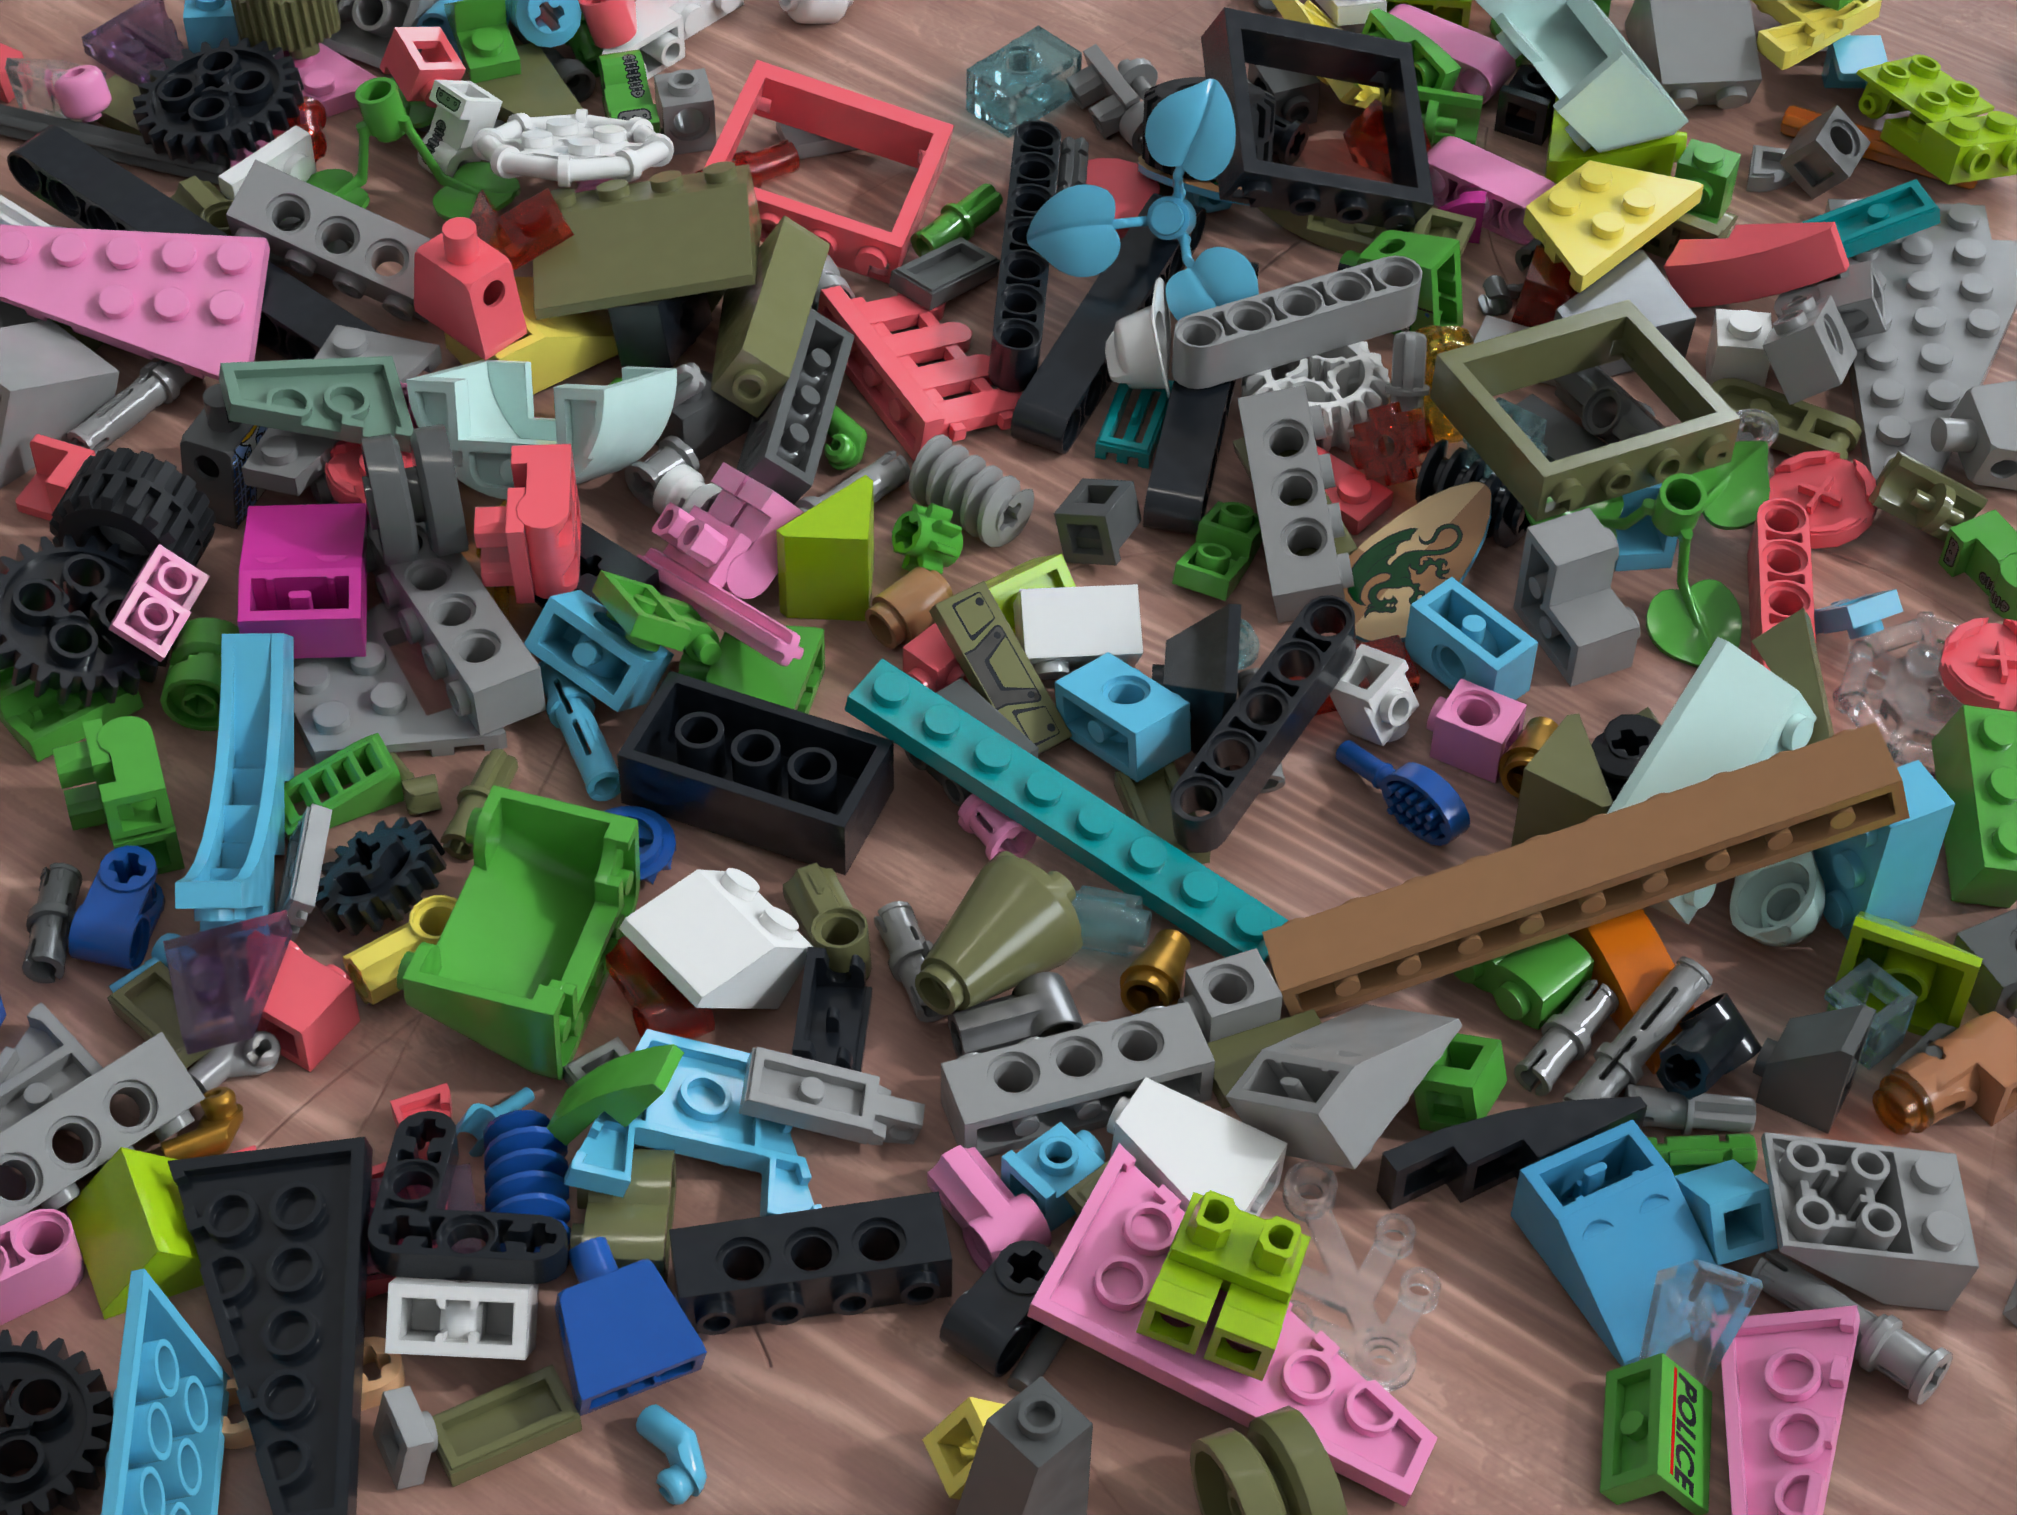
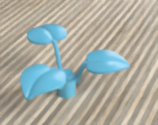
(1184, 131)

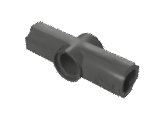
(1605, 406)

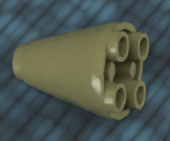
(1003, 931)

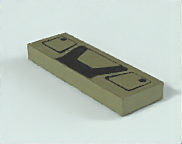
(999, 665)

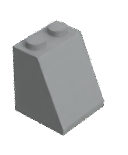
(1698, 49)
(45, 389)

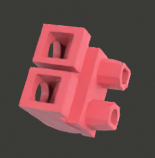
(538, 533)

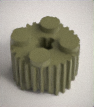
(287, 24)

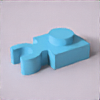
(1859, 615)

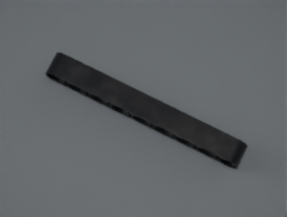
(108, 197)

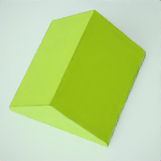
(829, 557)
(133, 1222)

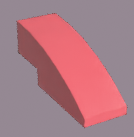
(1755, 262)

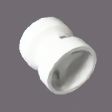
(685, 489)

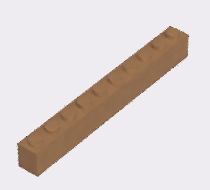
(1588, 873)

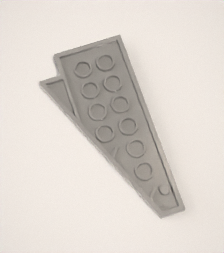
(1945, 319)

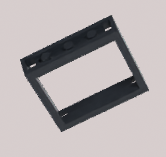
(1334, 54)

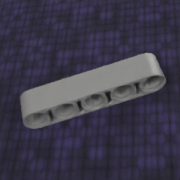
(1295, 322)

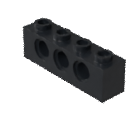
(833, 1238)

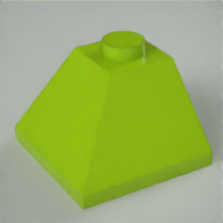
(1922, 963)

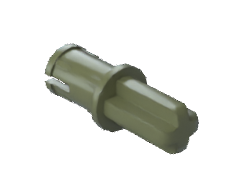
(496, 770)

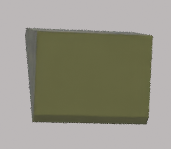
(1561, 784)

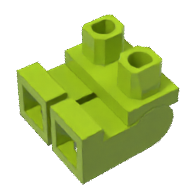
(1230, 1252)

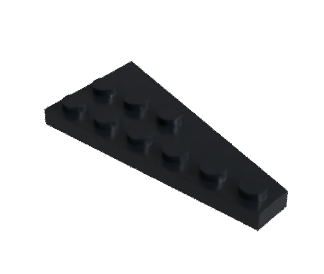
(288, 1293)

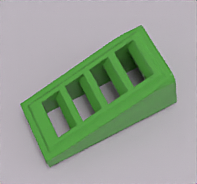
(365, 765)

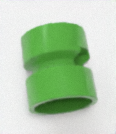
(194, 674)

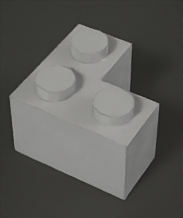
(1569, 597)

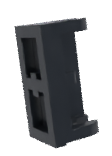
(832, 1012)

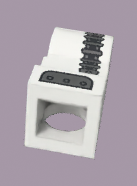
(459, 115)

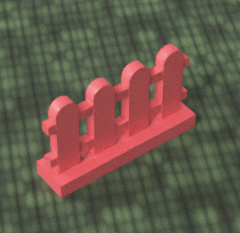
(908, 395)

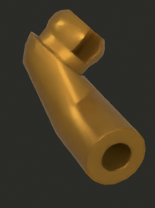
(215, 1130)

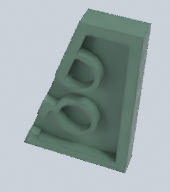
(319, 397)

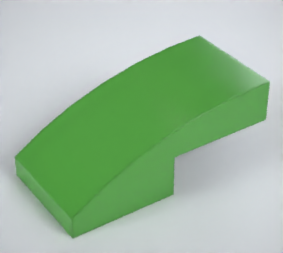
(617, 1087)

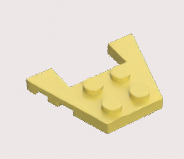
(1808, 27)

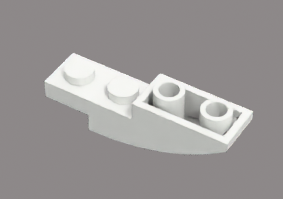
(665, 26)

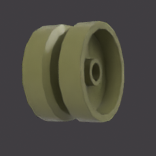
(1268, 1473)

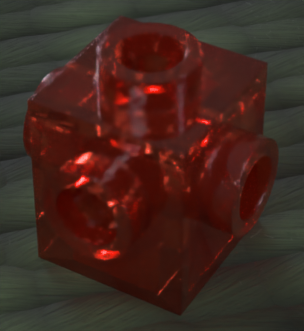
(1412, 440)

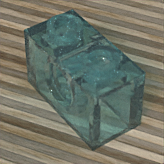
(1021, 80)

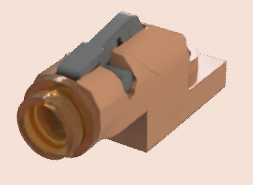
(1951, 1073)

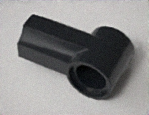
(1708, 1047)

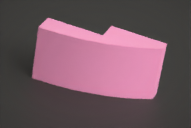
(159, 602)

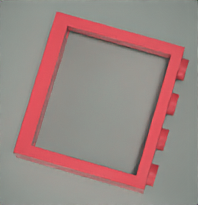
(853, 122)

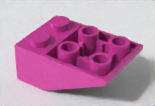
(306, 577)

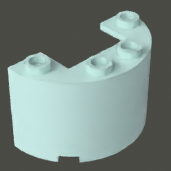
(492, 408)

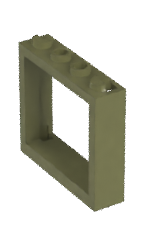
(1474, 373)

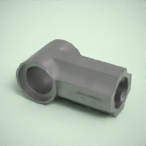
(1034, 1009)

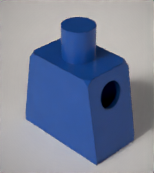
(621, 1329)

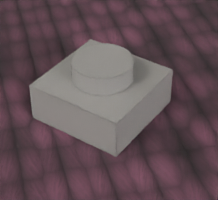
(405, 1437)

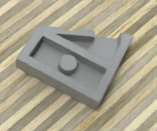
(40, 1067)

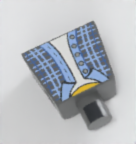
(214, 458)

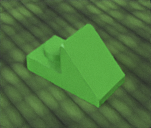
(483, 39)

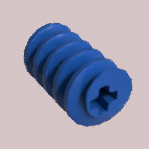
(525, 1168)

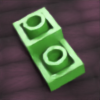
(1432, 64)
(1222, 550)

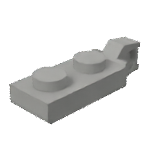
(826, 1099)

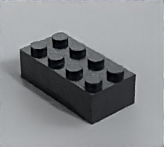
(757, 772)

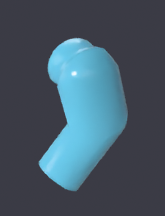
(680, 1444)

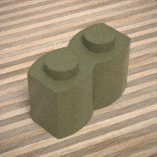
(639, 1221)

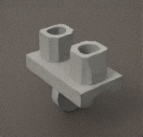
(1118, 88)

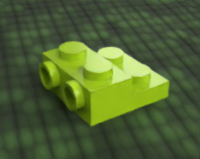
(1958, 148)

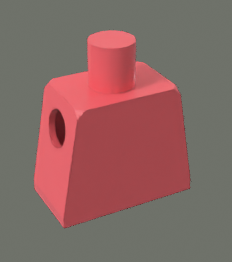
(468, 289)

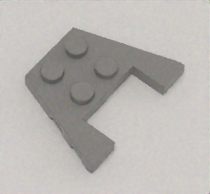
(368, 695)

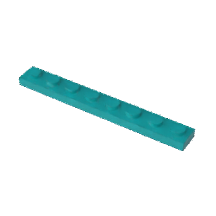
(1062, 812)

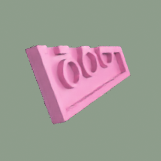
(1785, 1407)

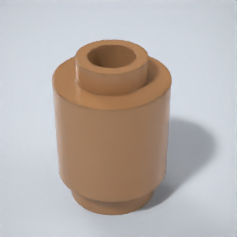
(904, 607)

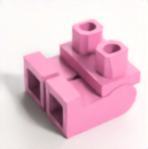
(734, 539)

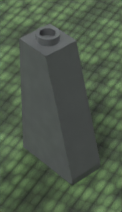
(1031, 1458)

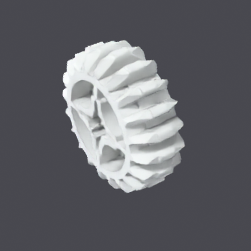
(1339, 380)

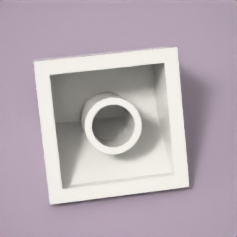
(720, 941)

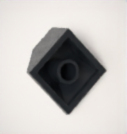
(1204, 670)

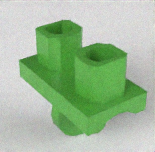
(1450, 114)

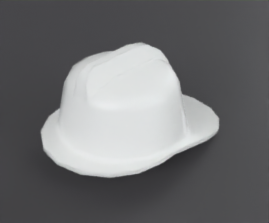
(1141, 345)

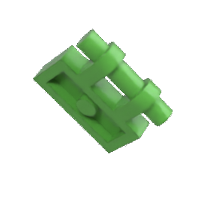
(656, 619)

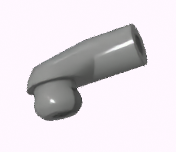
(236, 1059)

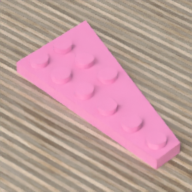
(142, 292)

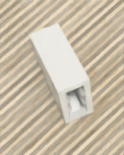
(1196, 1147)

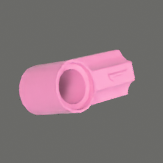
(985, 1206)

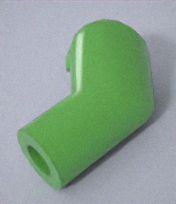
(847, 441)

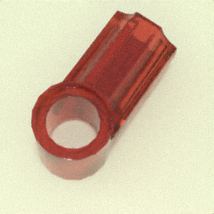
(652, 997)

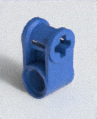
(118, 910)

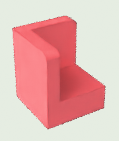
(55, 468)

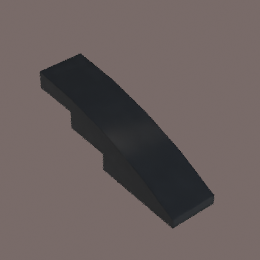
(1496, 1147)

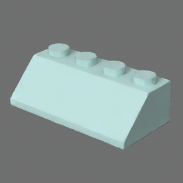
(1722, 722)

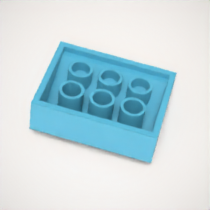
(166, 1413)

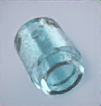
(1111, 920)

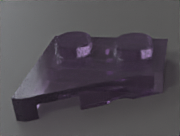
(135, 41)
(225, 978)

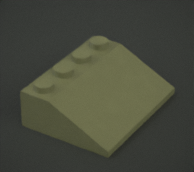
(651, 241)

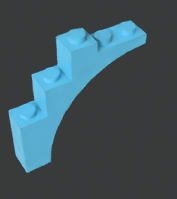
(246, 810)

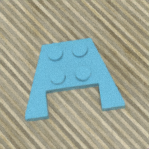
(701, 1121)

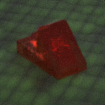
(524, 230)

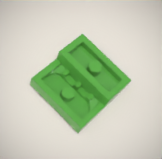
(45, 724)

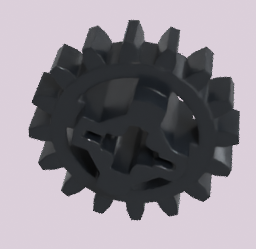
(379, 876)

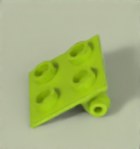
(1920, 88)

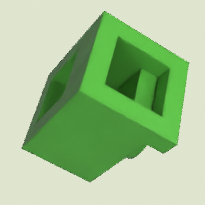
(1714, 169)
(1461, 1083)

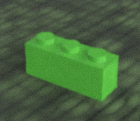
(1979, 773)

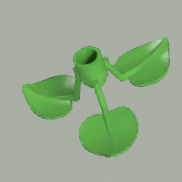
(388, 118)
(1691, 618)

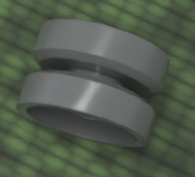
(413, 495)

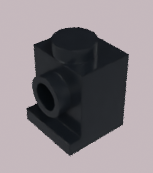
(1530, 92)

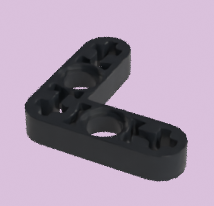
(427, 1220)

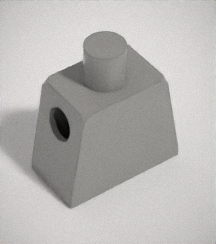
(1983, 434)

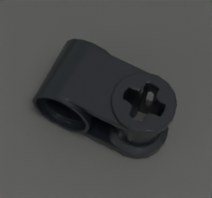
(991, 1318)

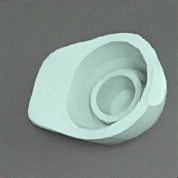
(1779, 901)

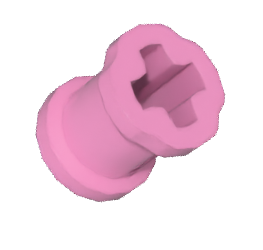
(994, 828)

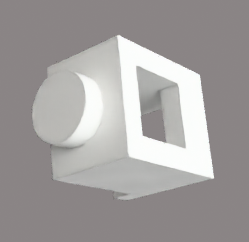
(1382, 709)

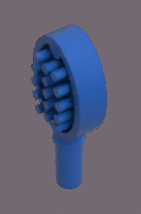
(1413, 794)

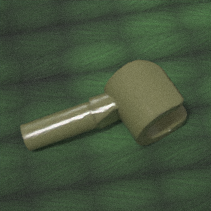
(418, 792)

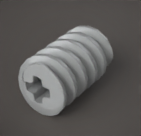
(977, 494)

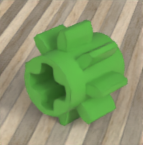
(927, 538)

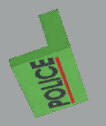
(1656, 1434)

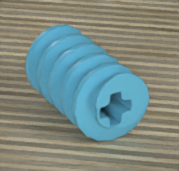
(545, 25)

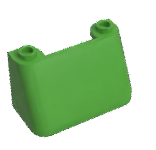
(529, 928)

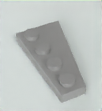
(294, 460)

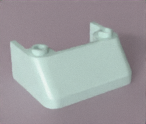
(1590, 68)

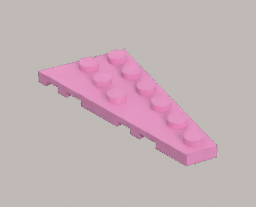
(1098, 1298)

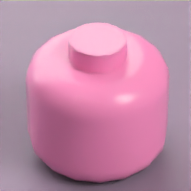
(83, 93)

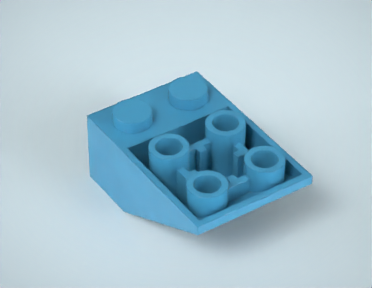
(1605, 1226)

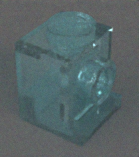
(1888, 1024)

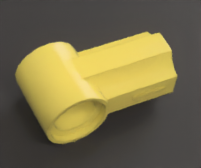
(377, 963)

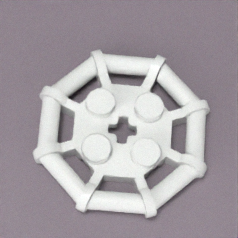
(572, 147)

